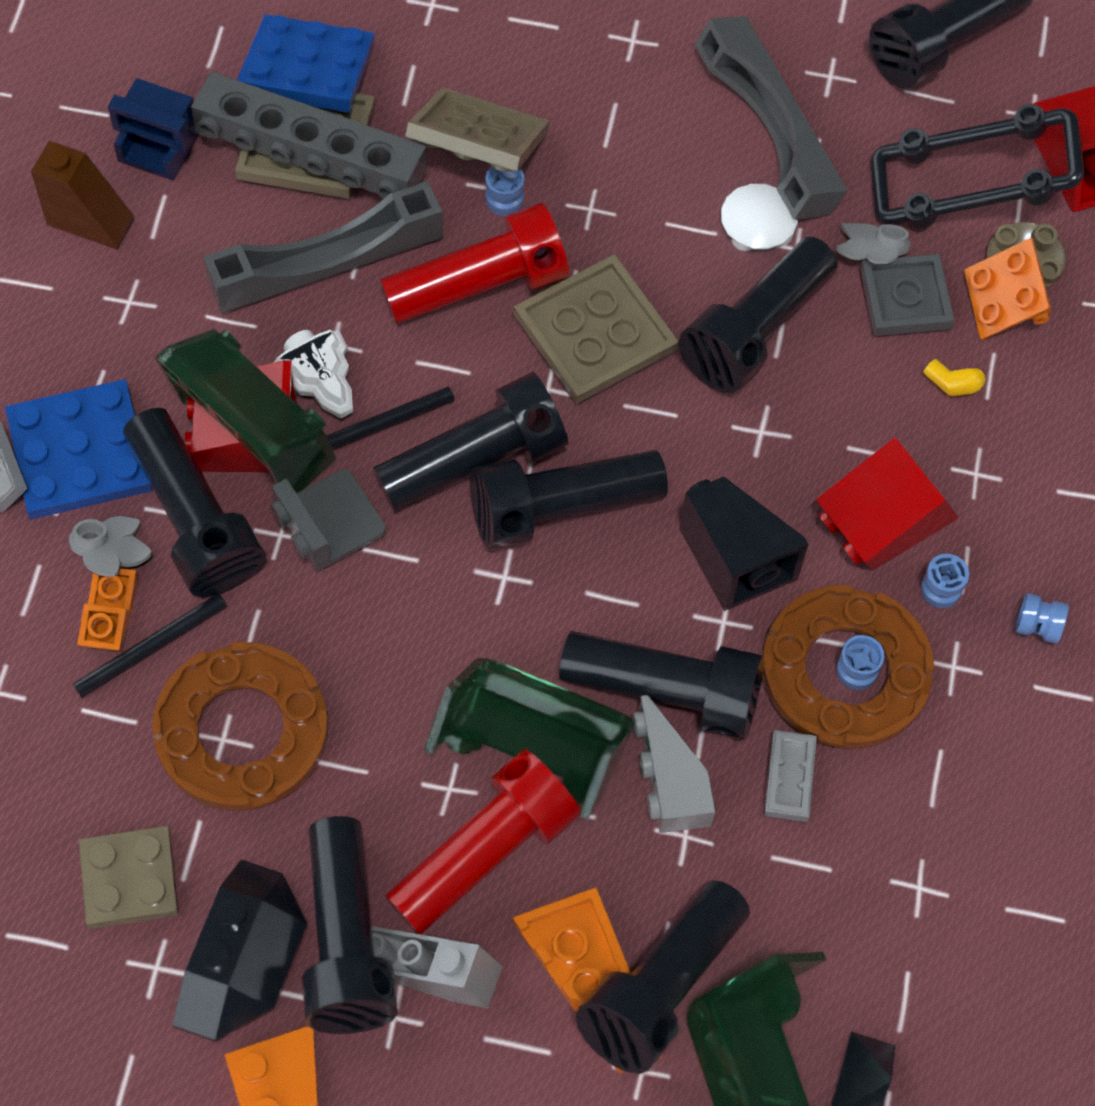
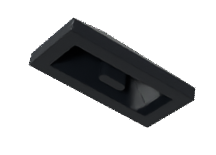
(865, 1072)

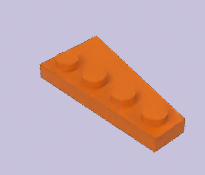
(573, 944)
(276, 1071)

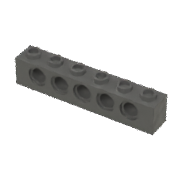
(246, 114)

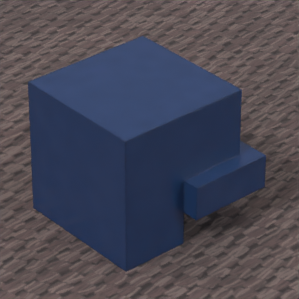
(153, 128)

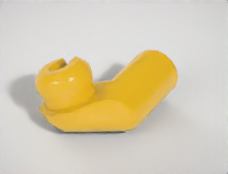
(955, 382)

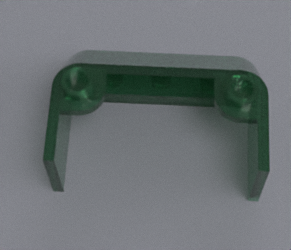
(248, 406)
(520, 711)
(742, 1034)

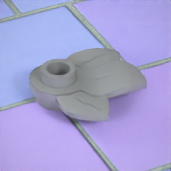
(876, 244)
(108, 544)

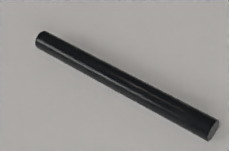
(390, 418)
(149, 645)

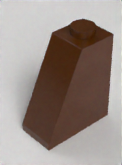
(79, 197)

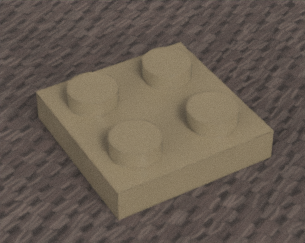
(128, 877)

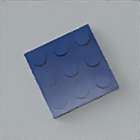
(308, 61)
(75, 449)

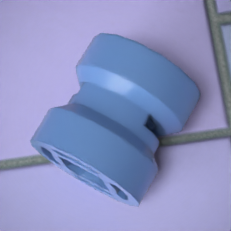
(504, 191)
(941, 590)
(1042, 618)
(862, 653)

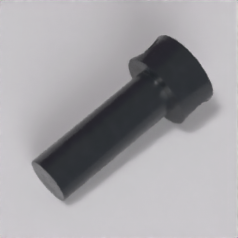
(916, 41)
(729, 342)
(476, 443)
(510, 501)
(213, 547)
(720, 689)
(349, 985)
(633, 1015)

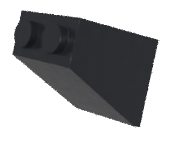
(739, 542)

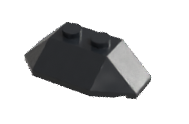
(240, 954)

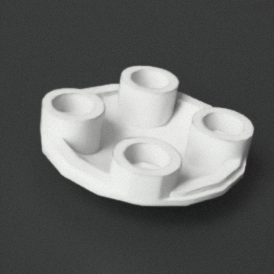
(757, 218)

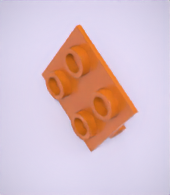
(1008, 290)

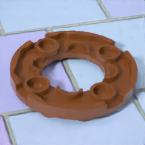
(871, 615)
(232, 668)

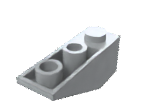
(677, 777)
(439, 966)

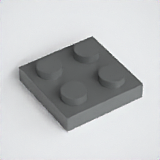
(907, 295)

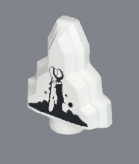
(320, 369)

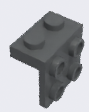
(327, 518)

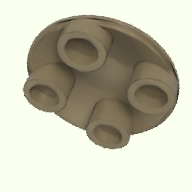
(1047, 245)

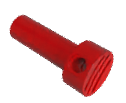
(526, 250)
(526, 804)

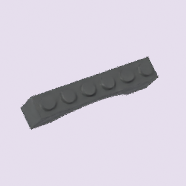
(739, 59)
(262, 271)

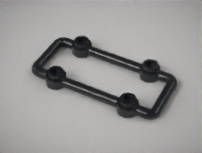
(1036, 186)

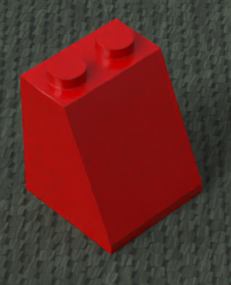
(1053, 144)
(214, 446)
(884, 506)

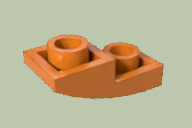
(108, 611)

